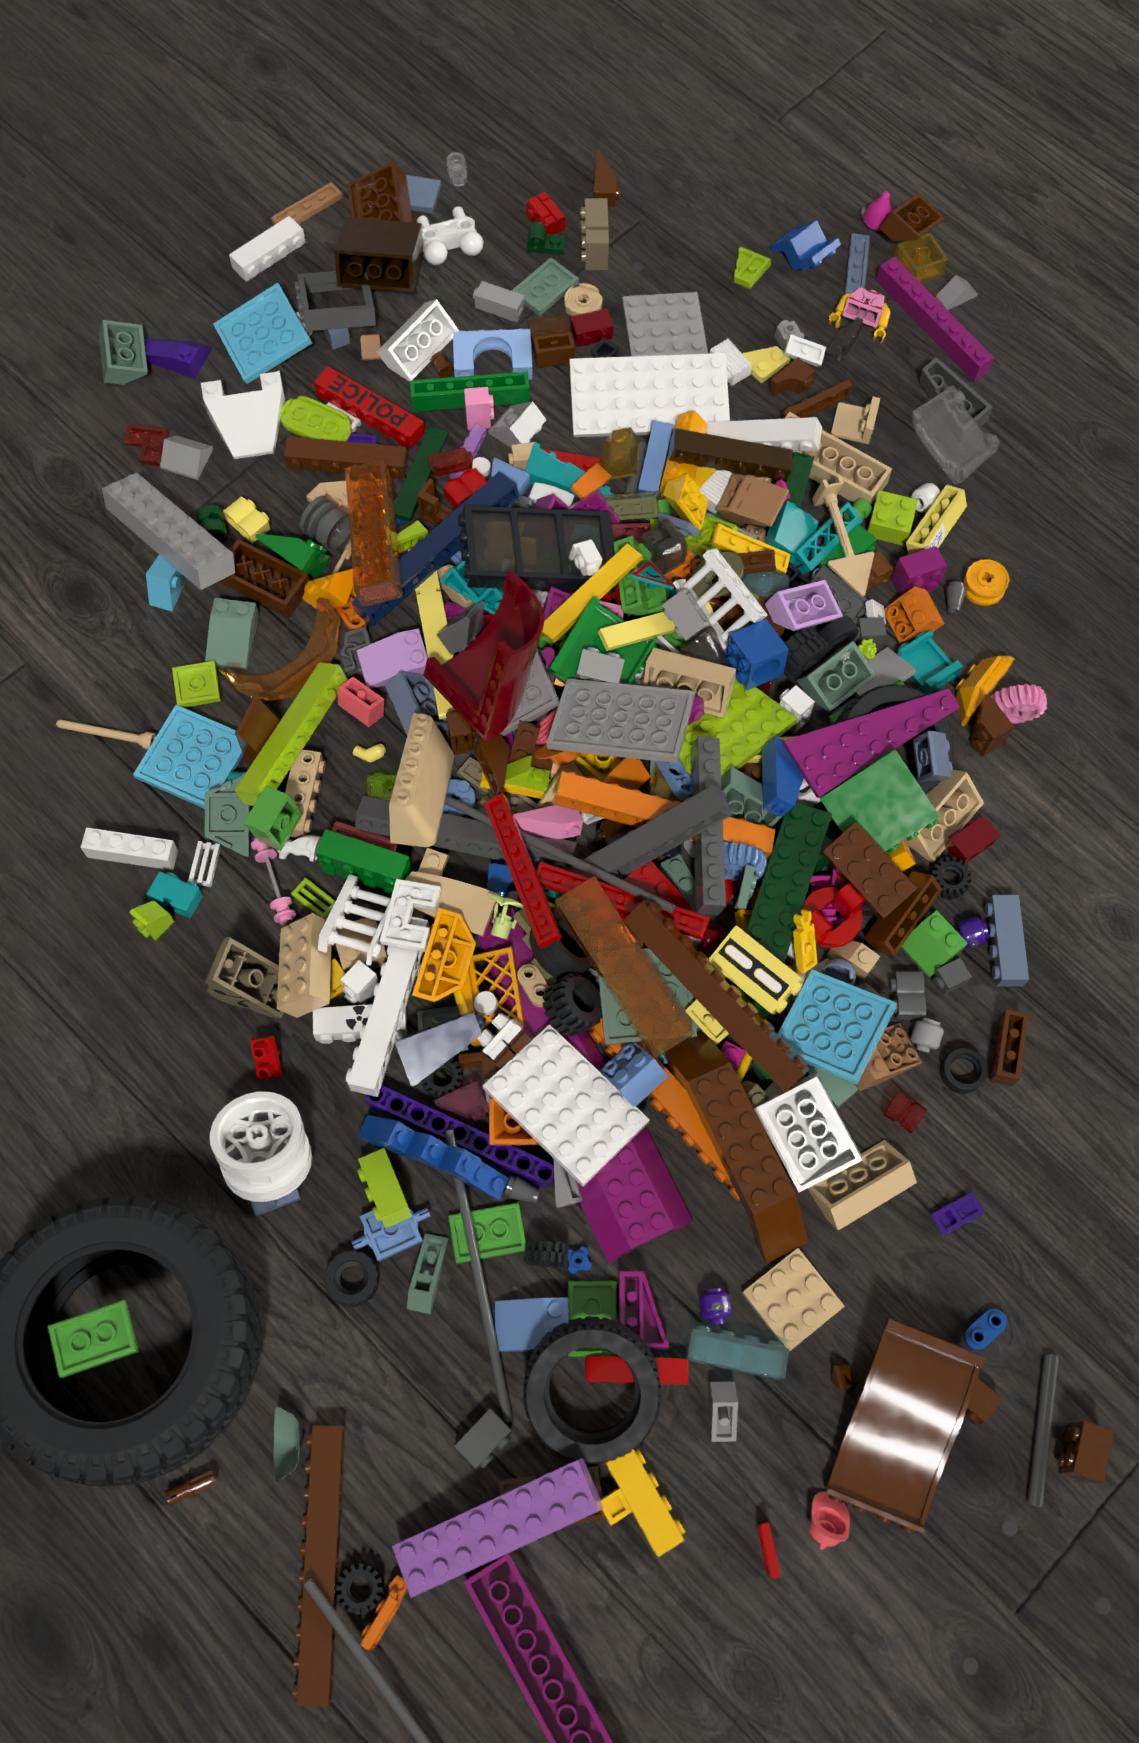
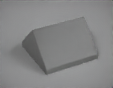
(184, 456)

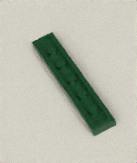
(419, 473)

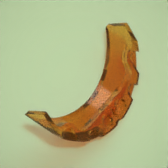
(291, 678)

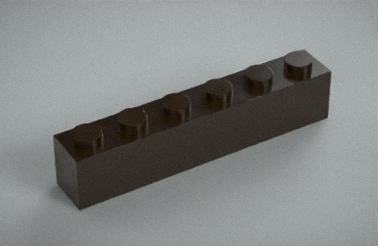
(730, 455)

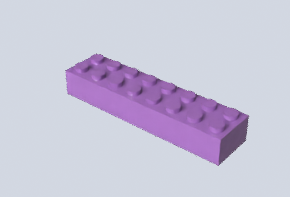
(497, 1527)

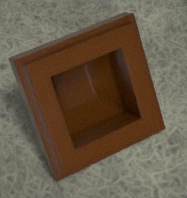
(843, 1377)

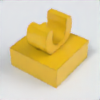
(615, 1506)

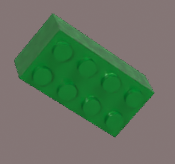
(368, 862)

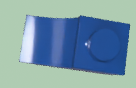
(500, 878)

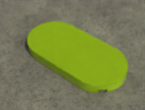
(315, 420)

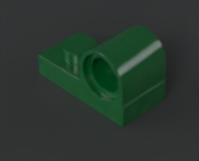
(544, 243)

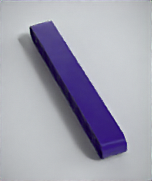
(472, 1136)

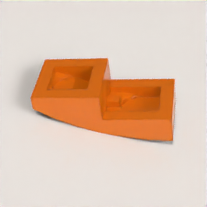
(590, 481)

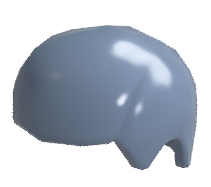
(840, 970)

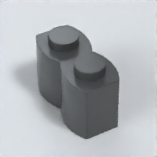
(908, 995)

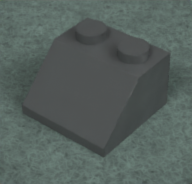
(462, 628)

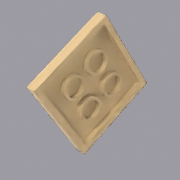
(793, 1299)

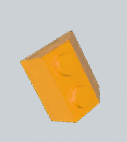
(332, 587)

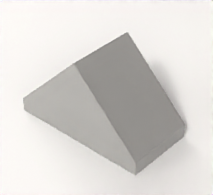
(955, 293)

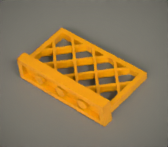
(471, 986)

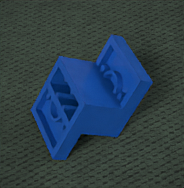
(805, 246)

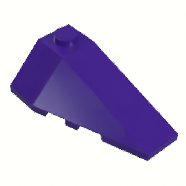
(177, 355)

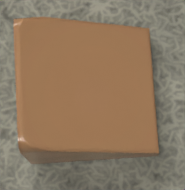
(369, 346)

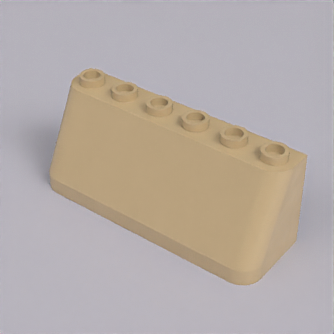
(421, 784)

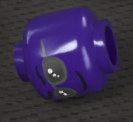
(973, 931)
(715, 1305)

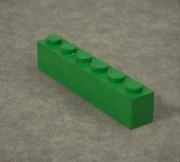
(449, 392)

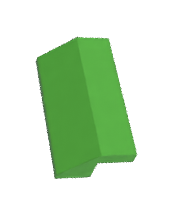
(634, 594)

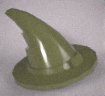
(711, 578)

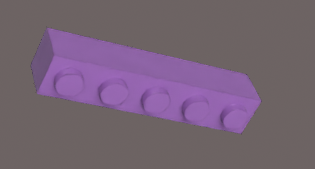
(473, 443)

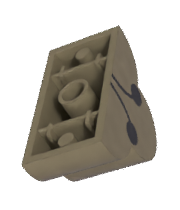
(244, 979)

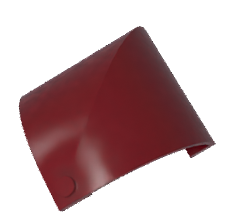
(492, 672)

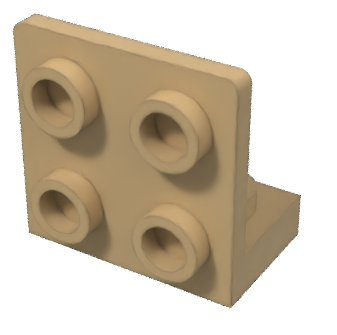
(855, 422)

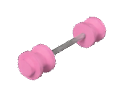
(281, 904)

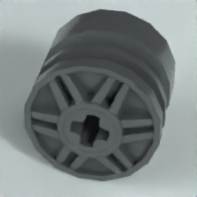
(325, 523)

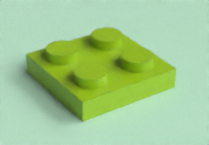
(196, 684)

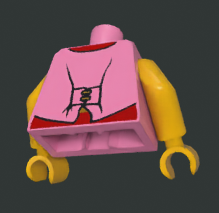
(865, 305)

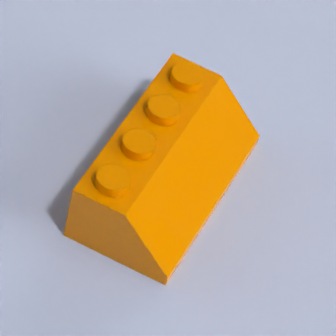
(687, 421)

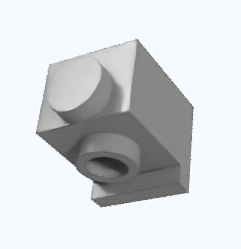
(784, 329)

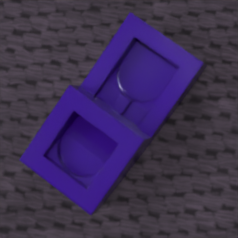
(958, 1213)

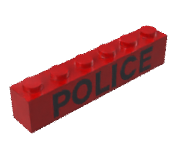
(369, 408)

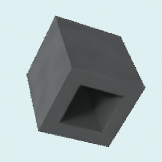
(871, 628)
(951, 976)

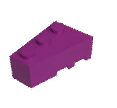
(638, 1309)

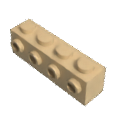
(303, 785)

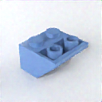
(634, 1073)

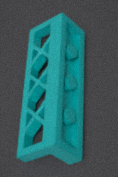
(830, 542)

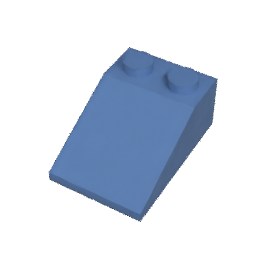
(526, 1321)

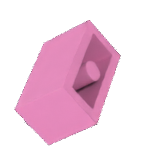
(478, 407)

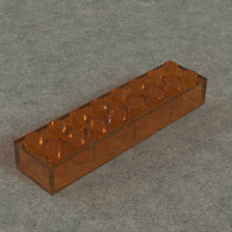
(373, 533)
(623, 968)

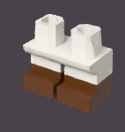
(507, 1042)

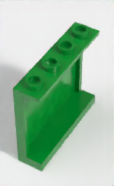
(585, 635)
(883, 802)

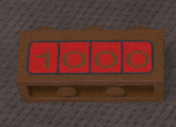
(1009, 1047)

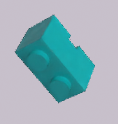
(171, 891)

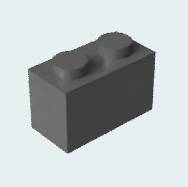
(484, 1439)

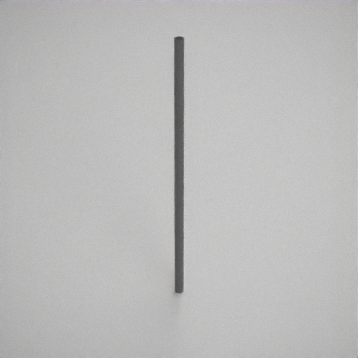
(580, 864)
(481, 1291)
(365, 1662)

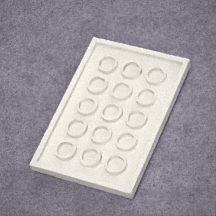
(566, 1105)

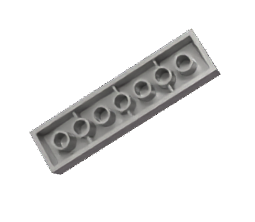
(169, 531)

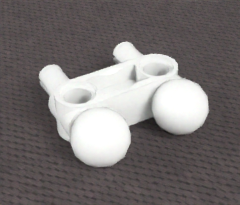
(449, 235)

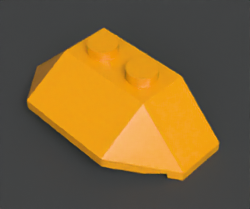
(980, 682)
(445, 957)

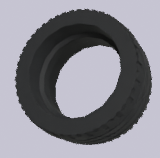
(555, 957)

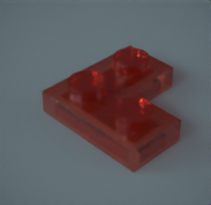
(151, 441)

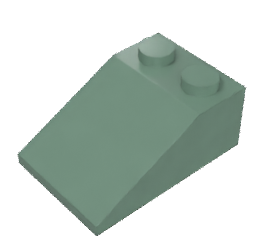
(231, 633)

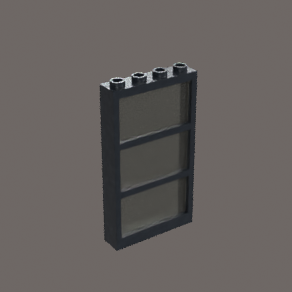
(530, 544)

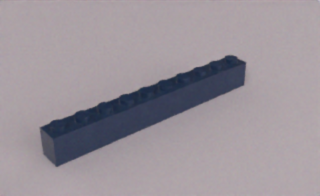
(439, 546)

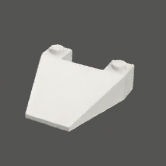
(249, 419)

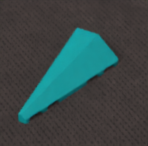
(548, 470)
(491, 596)

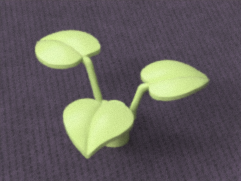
(502, 922)

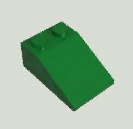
(304, 555)

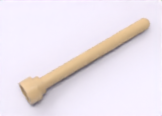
(144, 739)

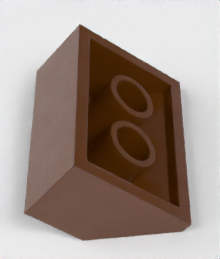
(911, 220)

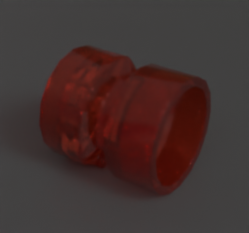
(905, 1112)

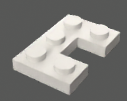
(397, 927)

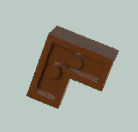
(429, 507)

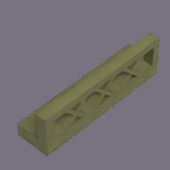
(635, 504)

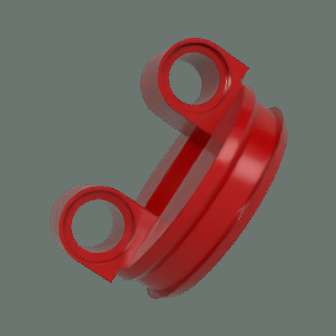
(847, 903)

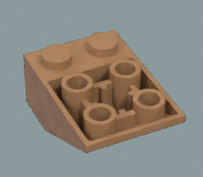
(751, 501)
(890, 1058)

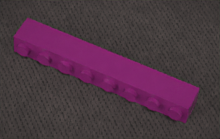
(934, 319)

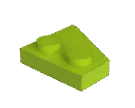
(750, 267)

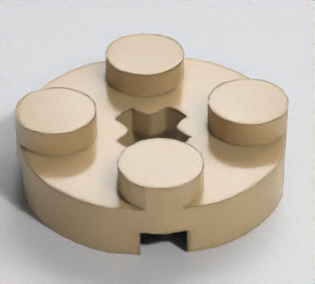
(584, 291)

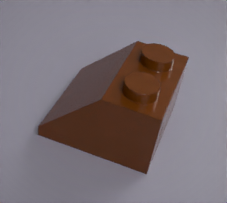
(989, 727)

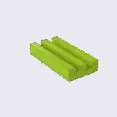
(308, 905)

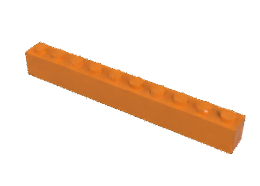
(636, 808)
(681, 1114)

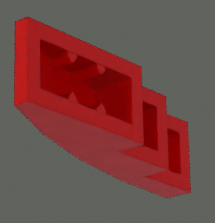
(614, 1370)

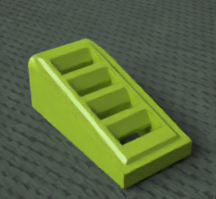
(410, 536)

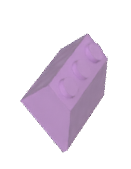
(803, 606)

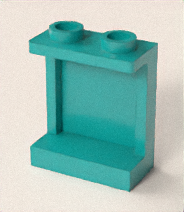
(931, 664)

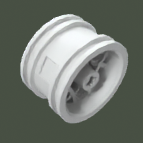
(254, 1153)

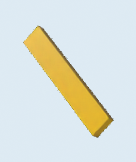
(596, 586)

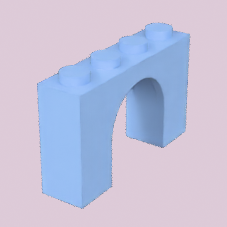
(470, 344)

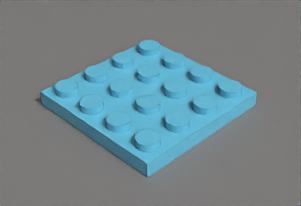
(262, 333)
(190, 756)
(836, 1025)

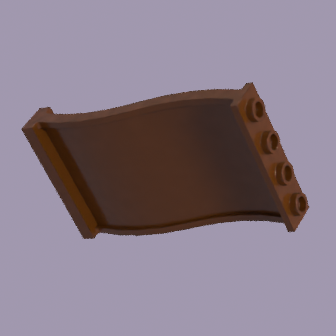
(904, 1425)

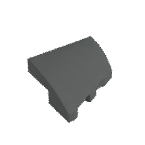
(353, 641)

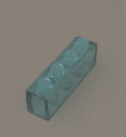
(737, 1354)

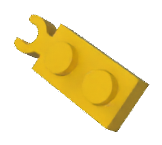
(804, 942)

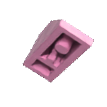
(550, 822)

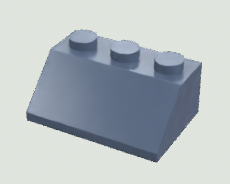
(411, 695)

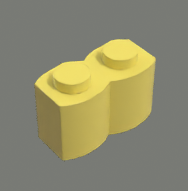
(246, 519)

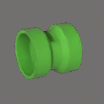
(862, 508)

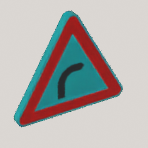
(651, 574)

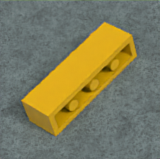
(645, 1502)

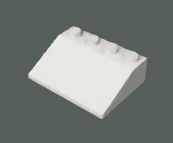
(808, 1133)

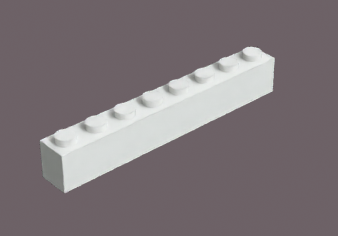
(384, 1018)

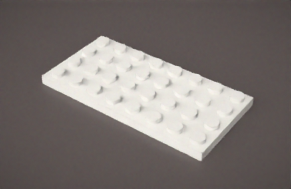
(641, 389)

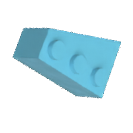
(164, 584)

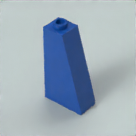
(780, 778)

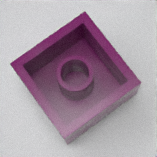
(919, 569)

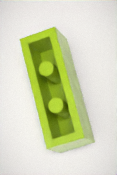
(383, 1188)

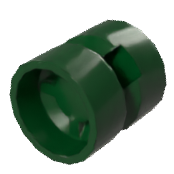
(212, 520)

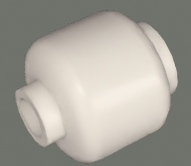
(926, 496)

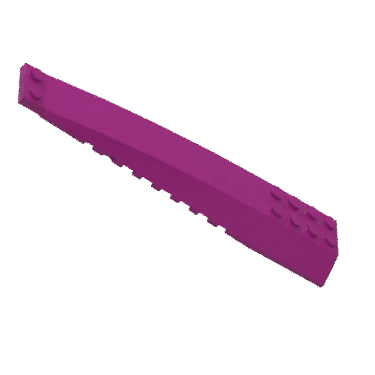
(633, 1193)

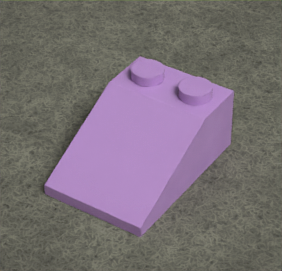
(389, 656)

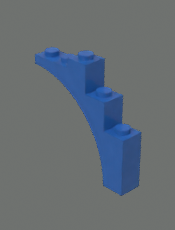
(434, 1153)

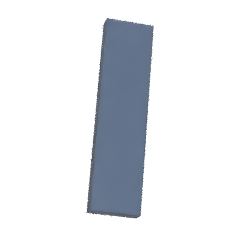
(857, 262)

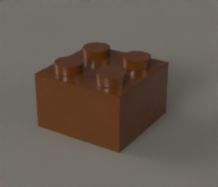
(1085, 1451)

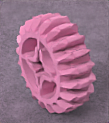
(1021, 702)

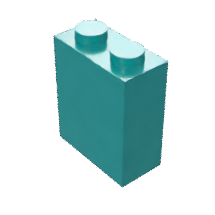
(791, 530)

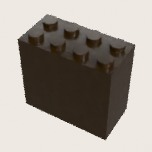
(385, 248)

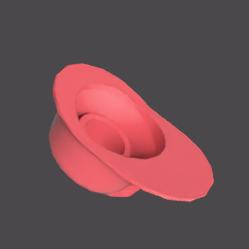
(828, 1521)

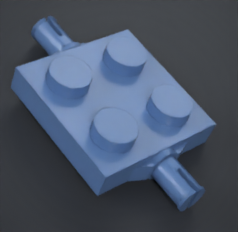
(393, 1239)

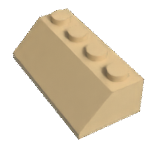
(707, 679)
(956, 804)
(863, 1185)

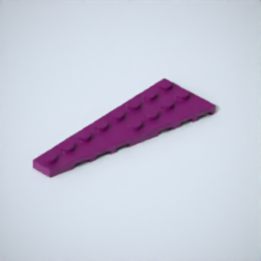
(844, 749)

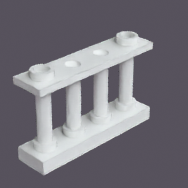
(739, 595)
(336, 920)

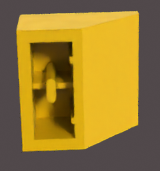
(686, 500)

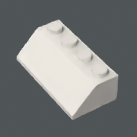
(418, 340)

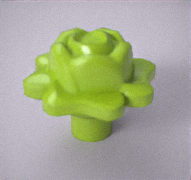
(868, 648)

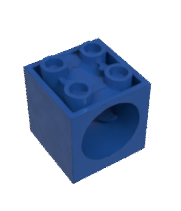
(756, 654)

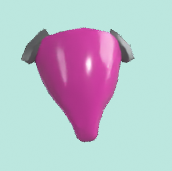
(877, 212)

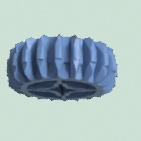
(738, 856)

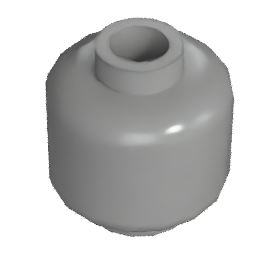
(927, 1035)

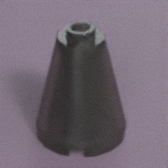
(706, 647)

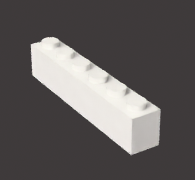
(785, 433)

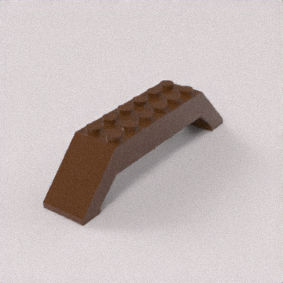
(740, 1145)

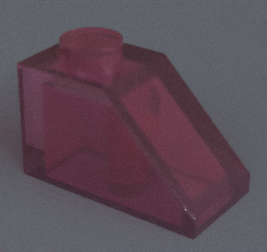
(464, 1103)

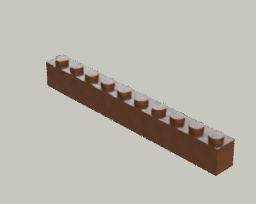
(716, 995)
(321, 1564)

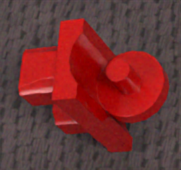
(266, 1057)

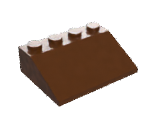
(381, 195)

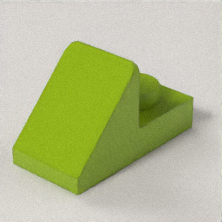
(522, 775)

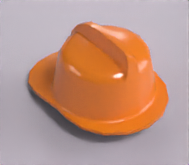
(557, 756)

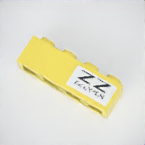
(938, 520)

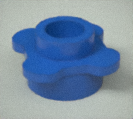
(584, 1264)

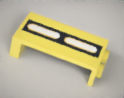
(755, 970)

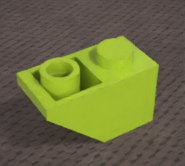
(151, 919)

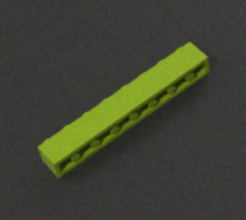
(292, 732)

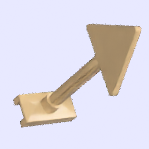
(852, 568)

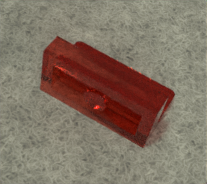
(450, 462)

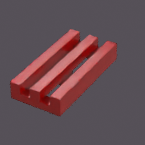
(768, 1550)

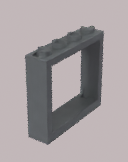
(332, 317)

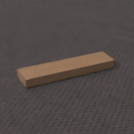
(310, 204)

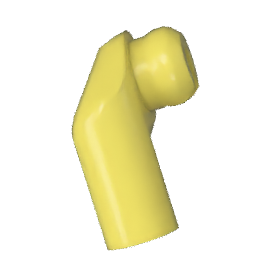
(371, 754)

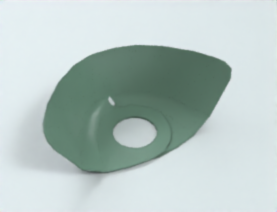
(285, 1439)

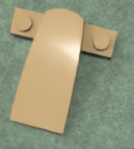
(455, 895)

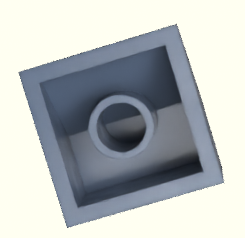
(932, 757)

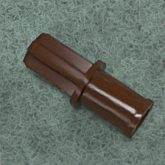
(191, 1487)

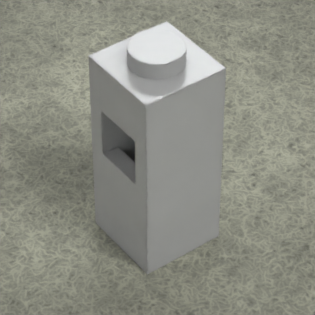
(499, 301)

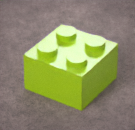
(892, 517)

